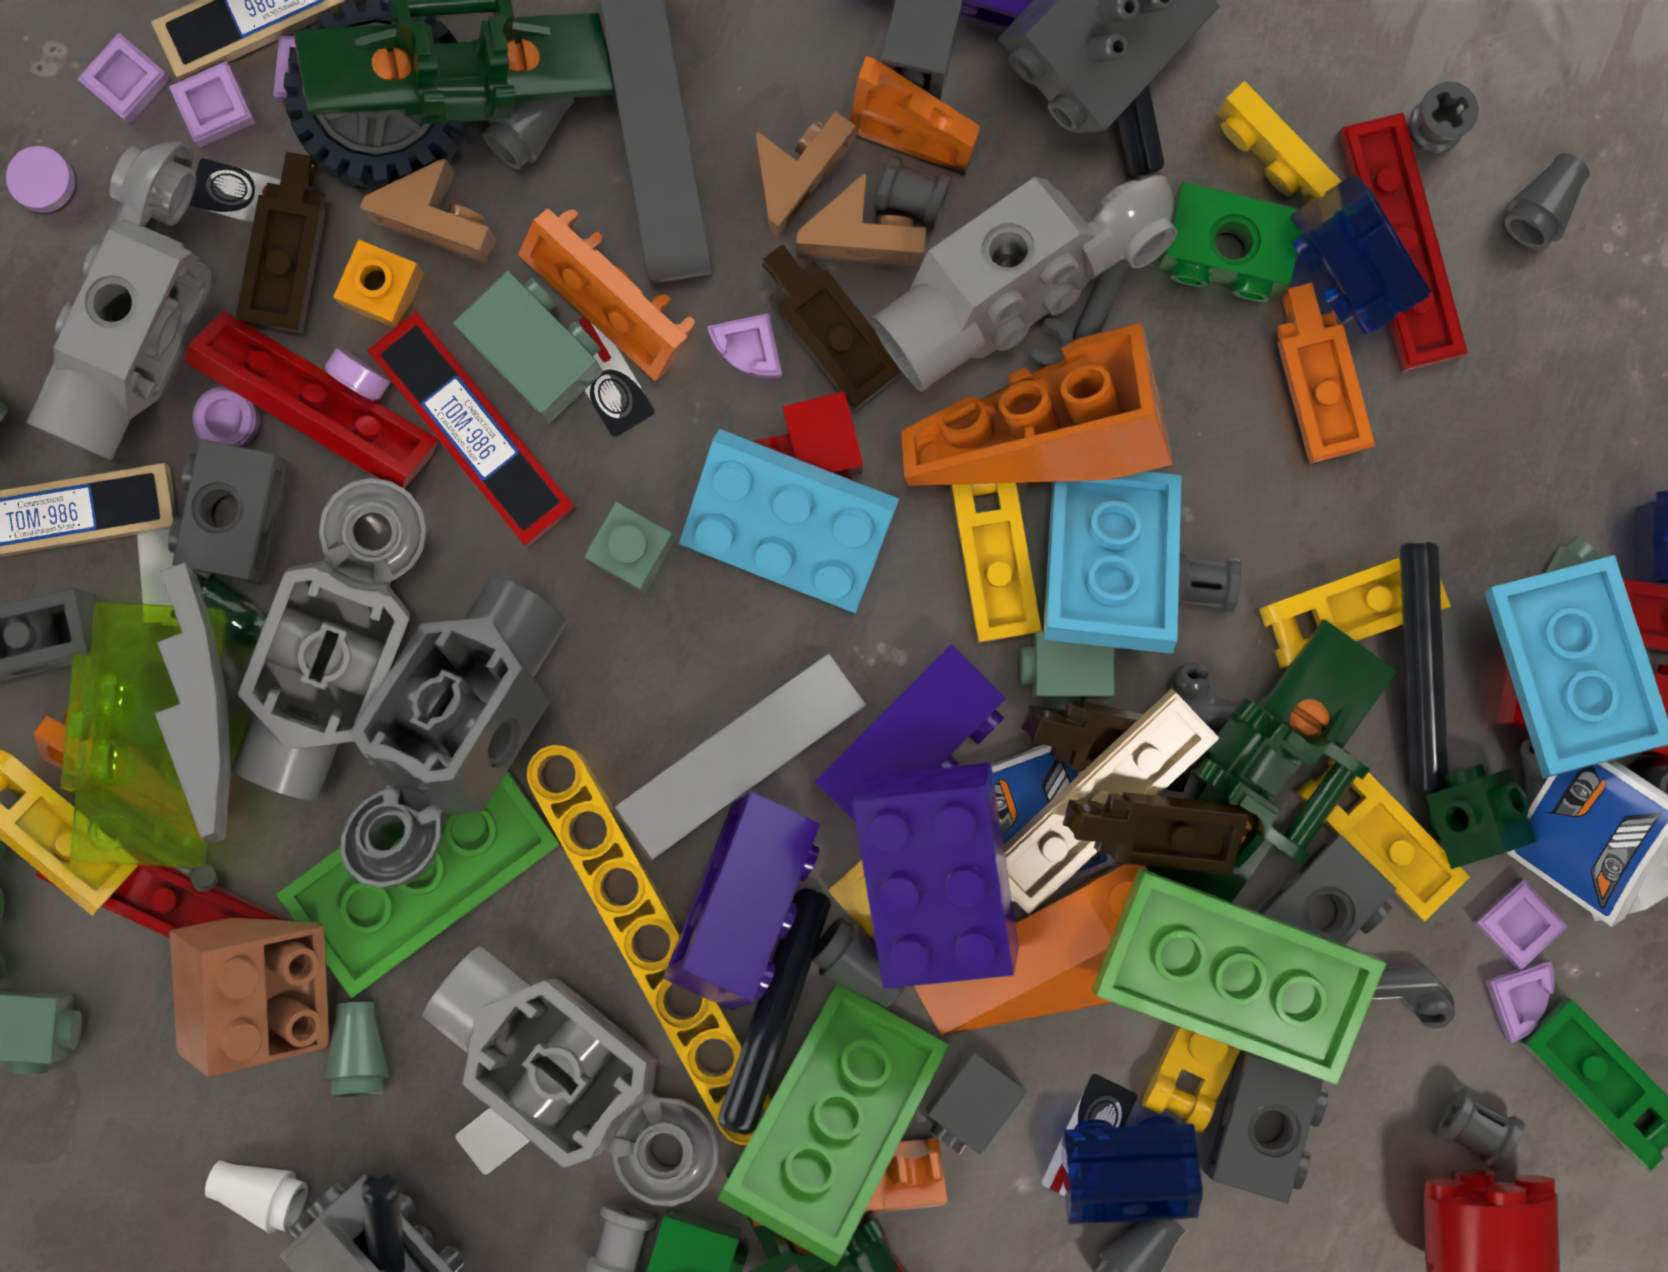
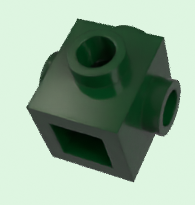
(1480, 815)

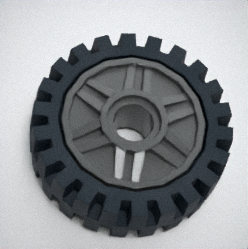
(371, 145)

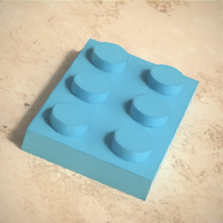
(787, 520)
(1115, 562)
(1578, 666)

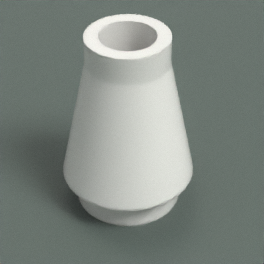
(259, 1194)

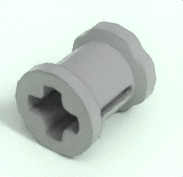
(621, 1239)

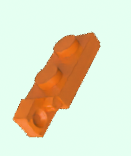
(1321, 379)

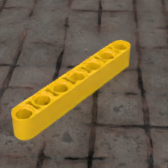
(626, 919)

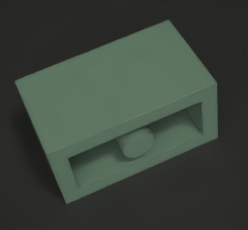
(530, 346)

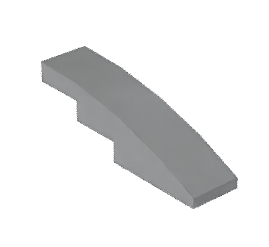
(199, 725)
(738, 757)

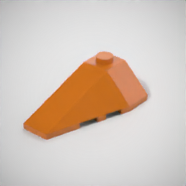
(1065, 422)
(1055, 961)

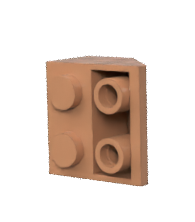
(248, 992)

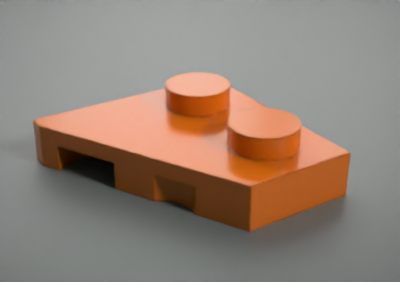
(910, 119)

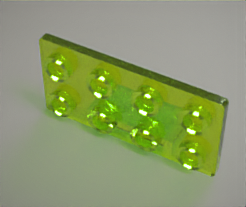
(114, 750)

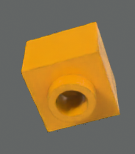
(393, 299)

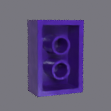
(936, 875)

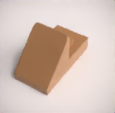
(792, 182)
(415, 209)
(842, 235)

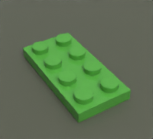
(379, 928)
(1238, 976)
(834, 1124)

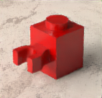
(820, 435)

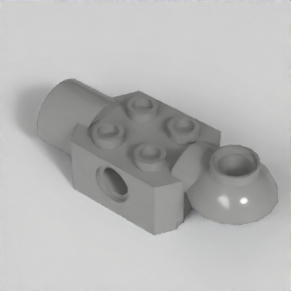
(1014, 268)
(131, 310)
(327, 642)
(569, 1078)

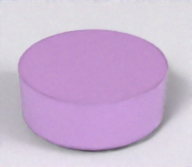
(40, 179)
(357, 374)
(226, 418)

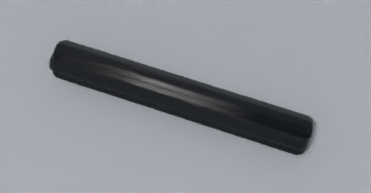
(1424, 665)
(774, 1015)

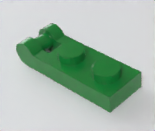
(1602, 1080)

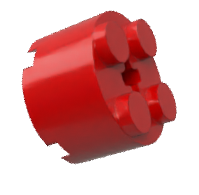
(1491, 1224)

